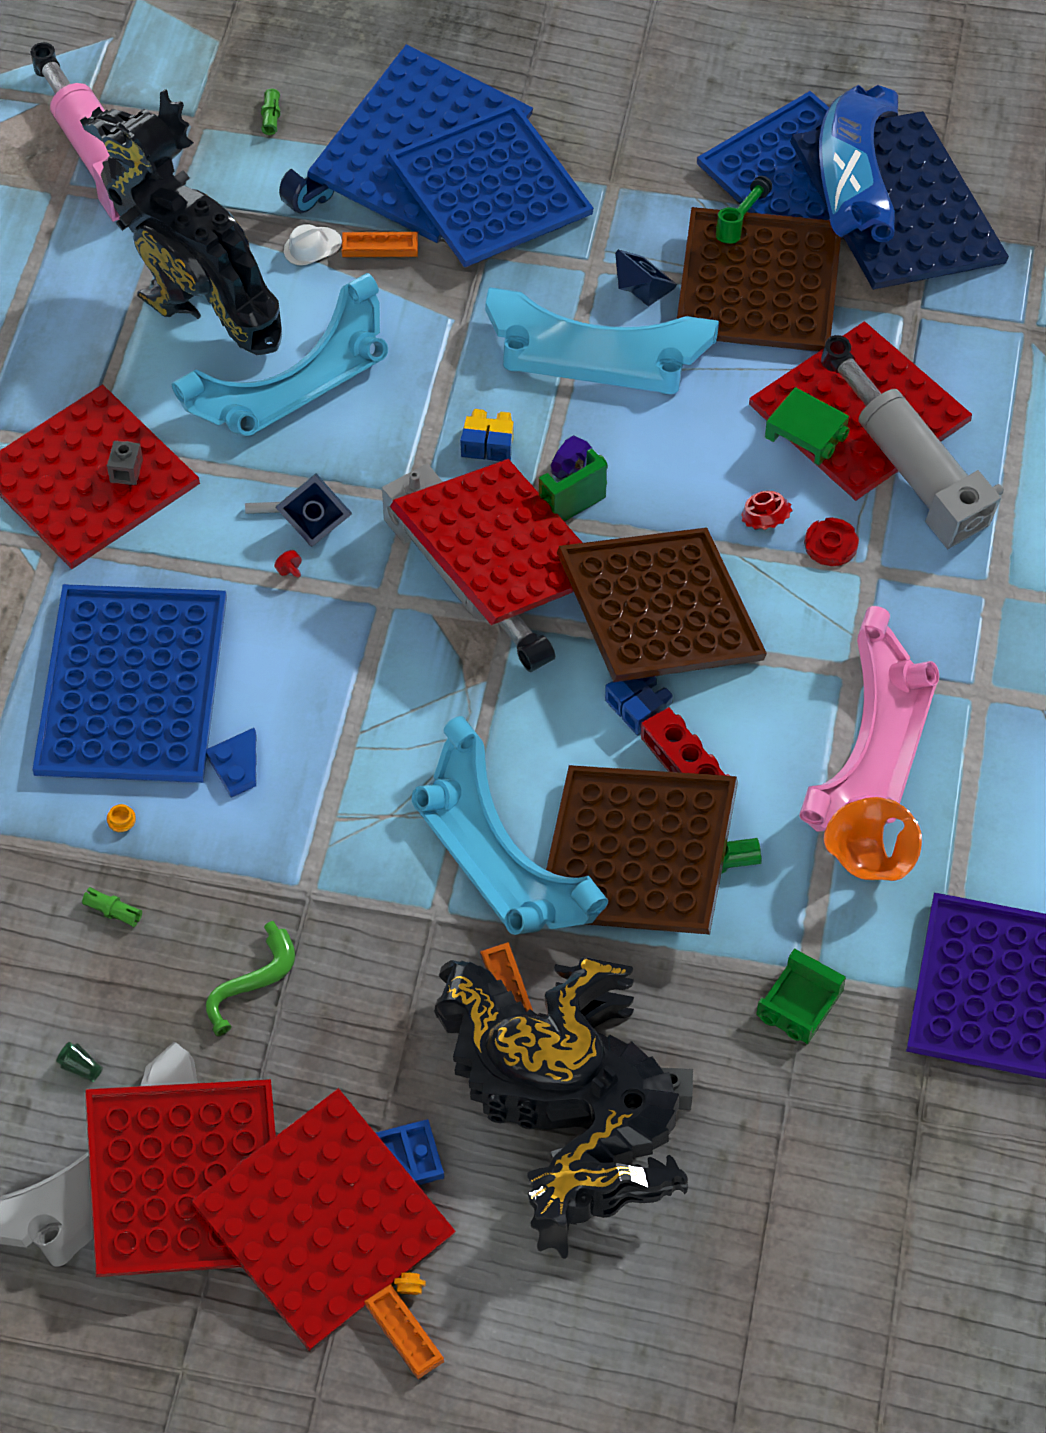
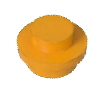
(121, 818)
(409, 1284)

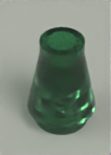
(78, 1061)

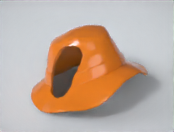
(857, 839)

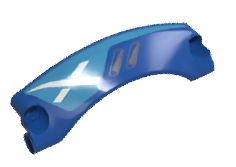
(850, 166)

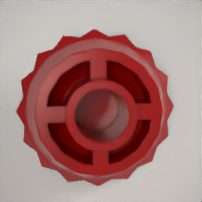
(766, 510)

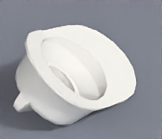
(311, 244)

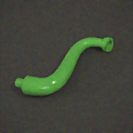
(278, 968)

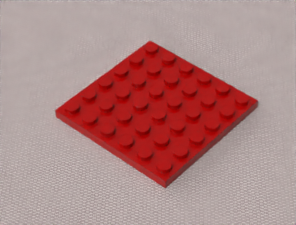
(858, 461)
(62, 482)
(492, 538)
(154, 1156)
(323, 1218)

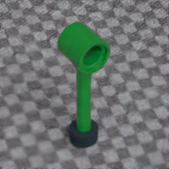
(731, 219)

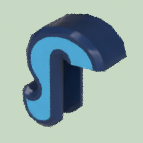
(302, 193)

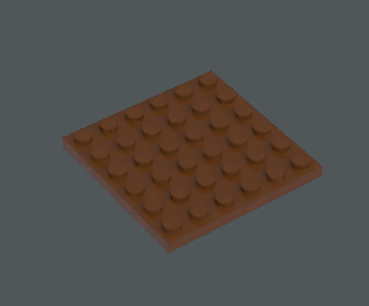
(766, 287)
(660, 604)
(646, 843)

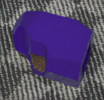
(570, 457)

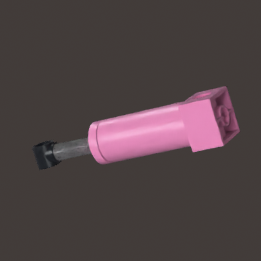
(68, 107)

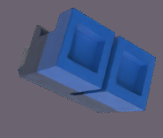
(636, 700)

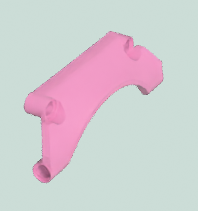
(891, 725)

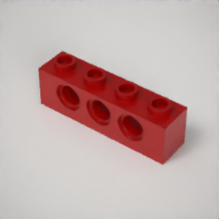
(672, 755)

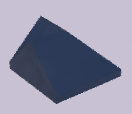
(641, 277)
(313, 510)

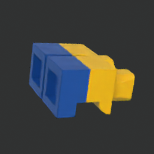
(479, 428)

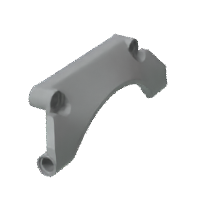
(59, 1209)

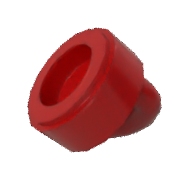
(288, 563)

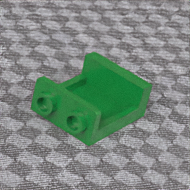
(808, 424)
(577, 490)
(801, 997)

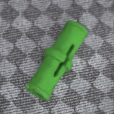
(270, 111)
(112, 907)

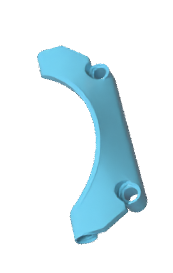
(617, 356)
(333, 360)
(468, 825)

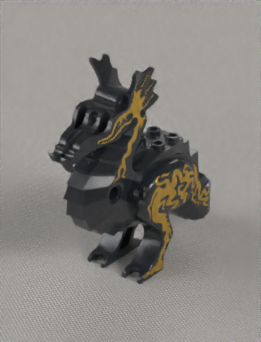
(180, 231)
(566, 1075)

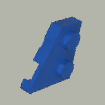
(235, 762)
(415, 1150)

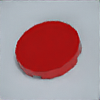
(831, 542)

